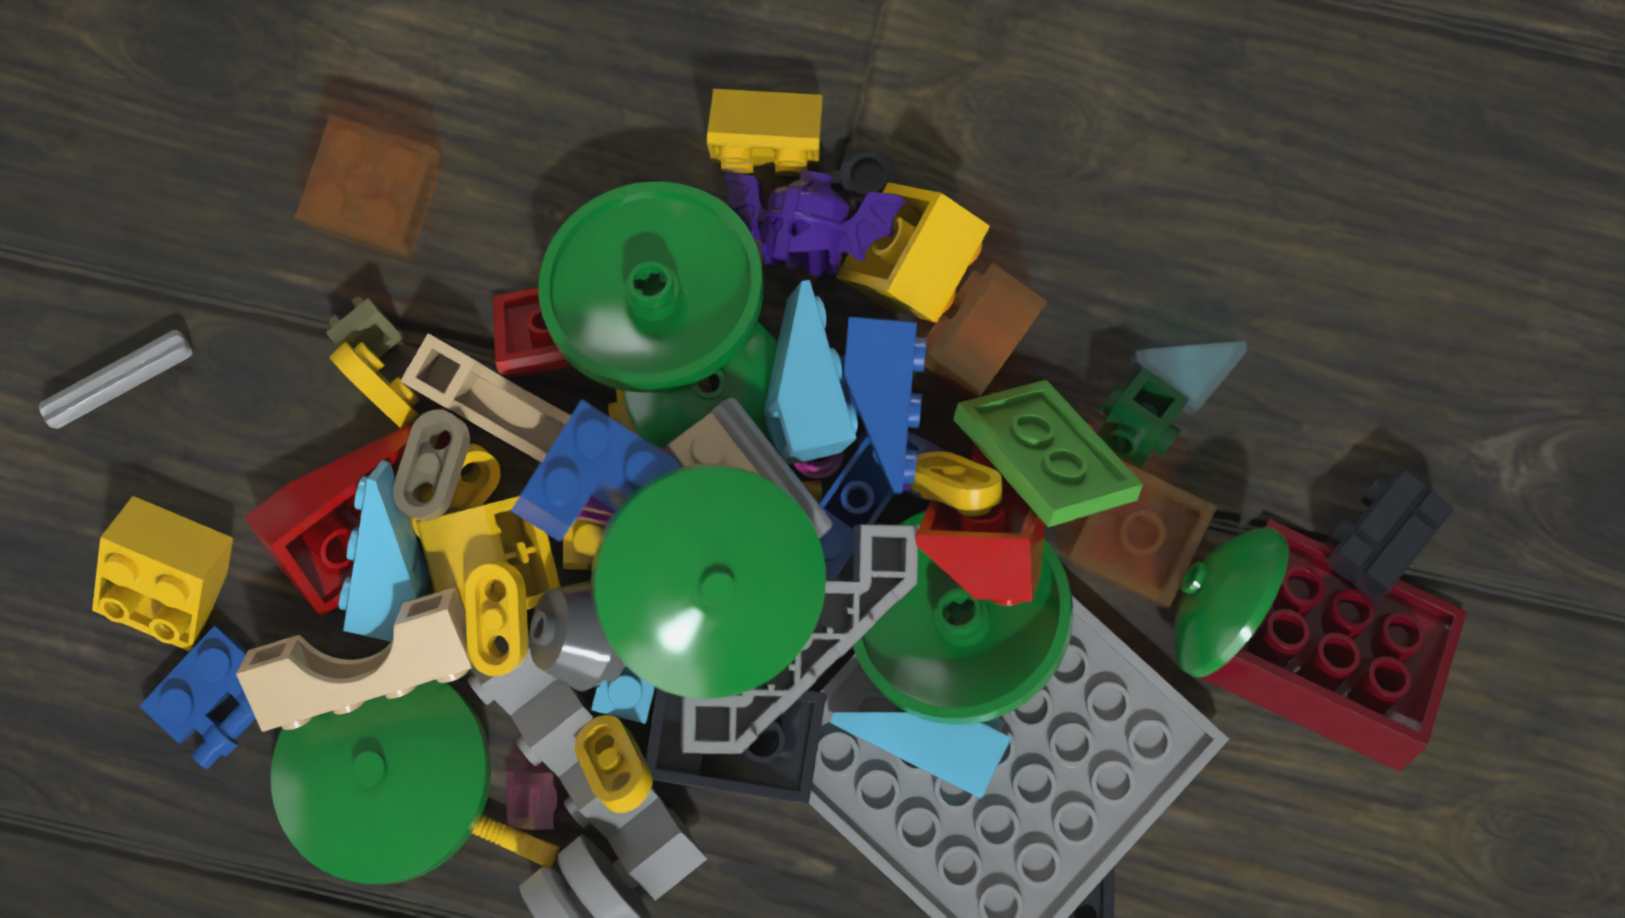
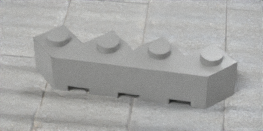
(881, 576)
(649, 840)

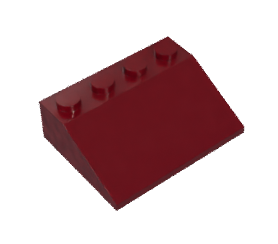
(1346, 662)

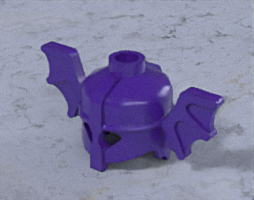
(810, 221)

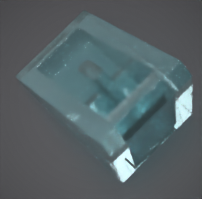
(1191, 369)

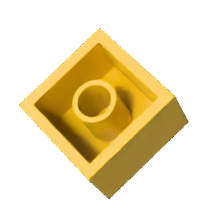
(923, 259)

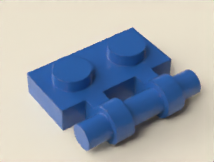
(196, 689)

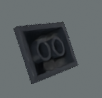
(772, 766)

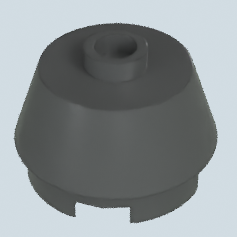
(569, 640)

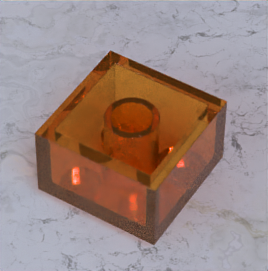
(369, 187)
(983, 332)
(1143, 542)

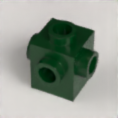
(1142, 418)

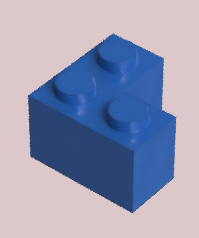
(588, 460)

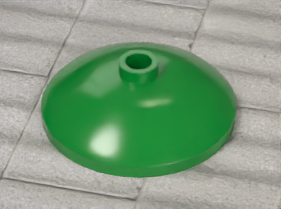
(746, 377)
(1227, 599)

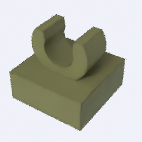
(365, 325)

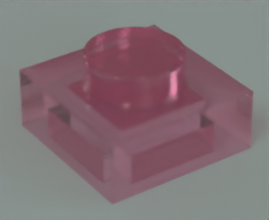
(530, 799)

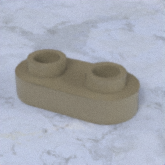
(426, 465)

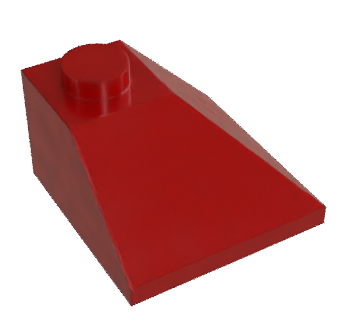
(990, 553)

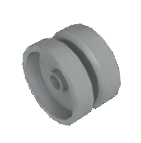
(588, 889)

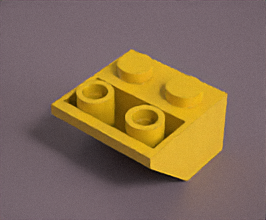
(765, 131)
(482, 535)
(160, 573)

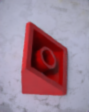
(522, 336)

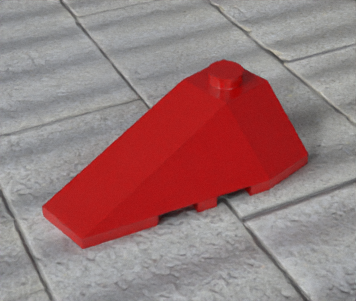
(313, 517)

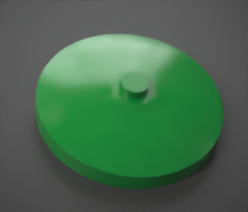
(651, 287)
(708, 581)
(963, 655)
(384, 785)

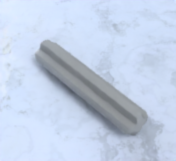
(115, 379)
(768, 461)

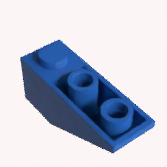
(880, 381)
(855, 500)

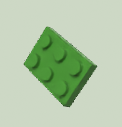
(1047, 452)

